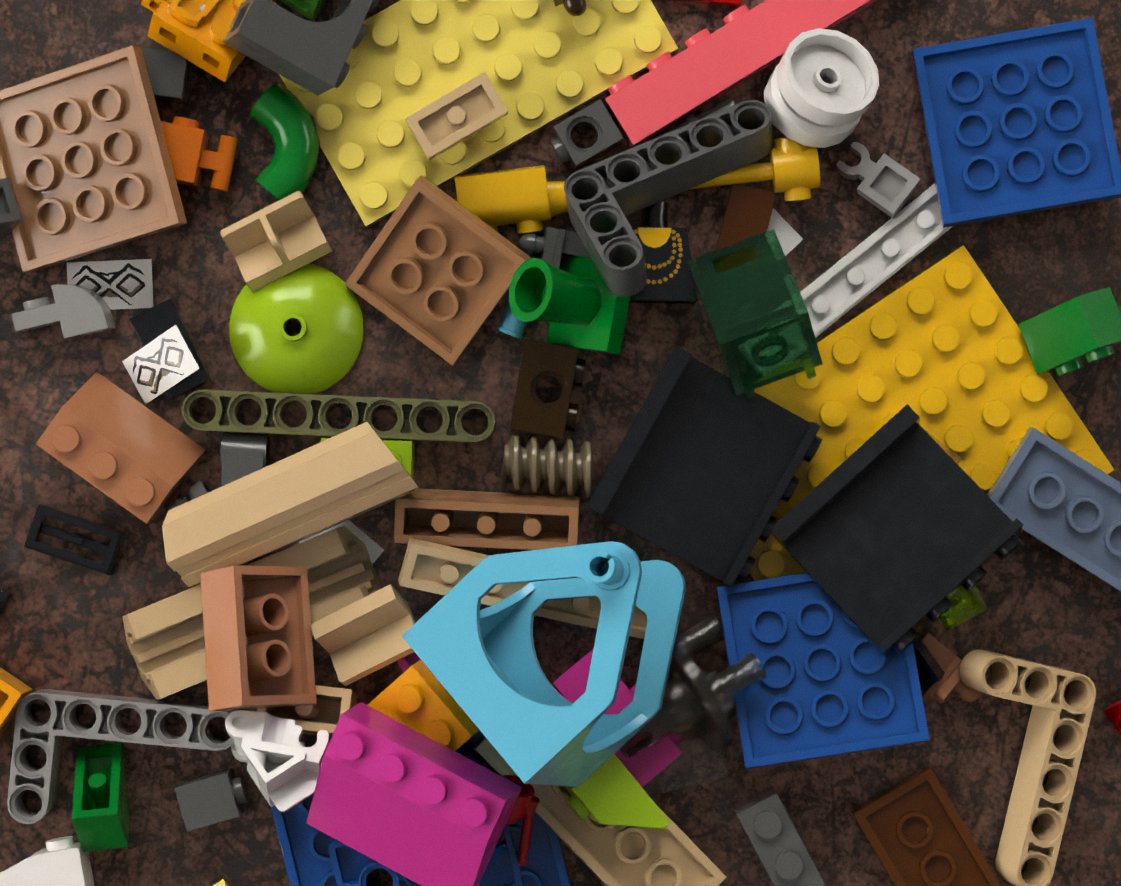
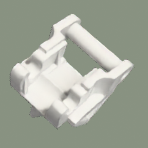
(275, 756)

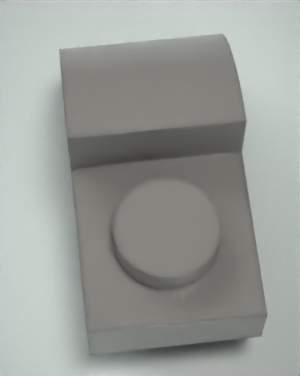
(75, 308)

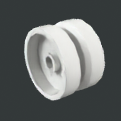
(821, 88)

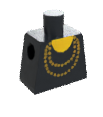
(665, 258)

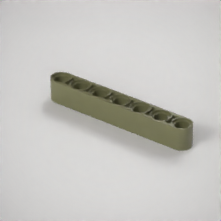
(318, 409)

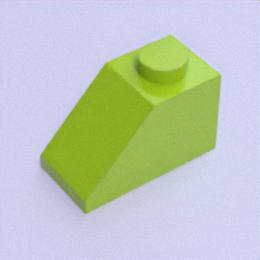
(615, 798)

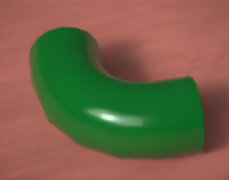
(294, 141)

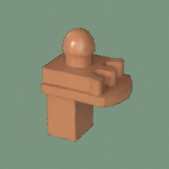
(951, 679)

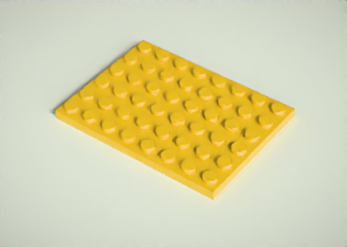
(950, 357)

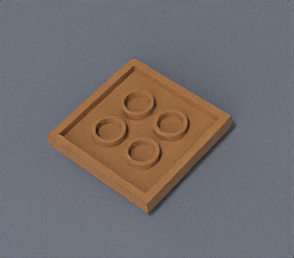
(436, 270)

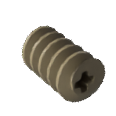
(548, 465)

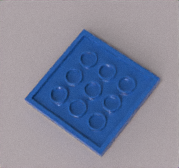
(1018, 122)
(824, 677)

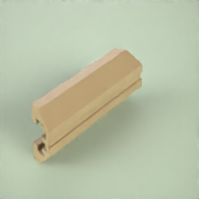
(283, 503)
(170, 633)

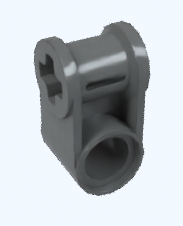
(243, 455)

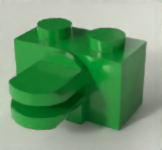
(1072, 332)

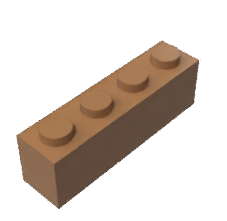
(487, 519)

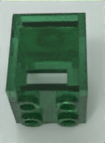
(755, 313)

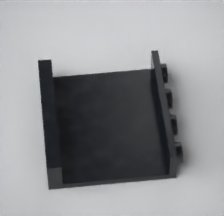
(704, 468)
(896, 532)

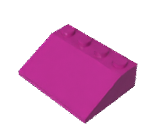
(409, 800)

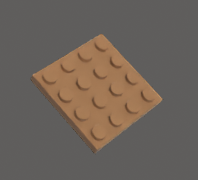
(86, 160)

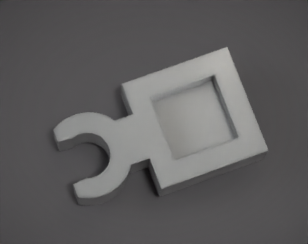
(883, 183)

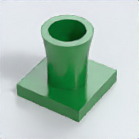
(572, 300)

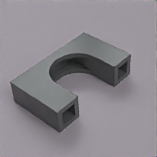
(299, 48)

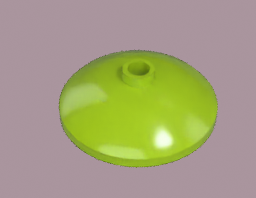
(319, 353)

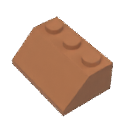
(121, 447)
(258, 637)

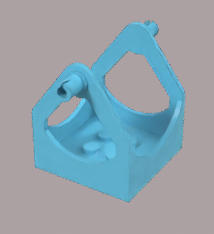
(494, 671)

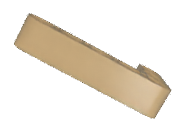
(1038, 756)

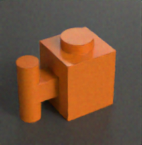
(191, 155)

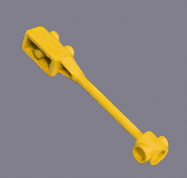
(527, 198)

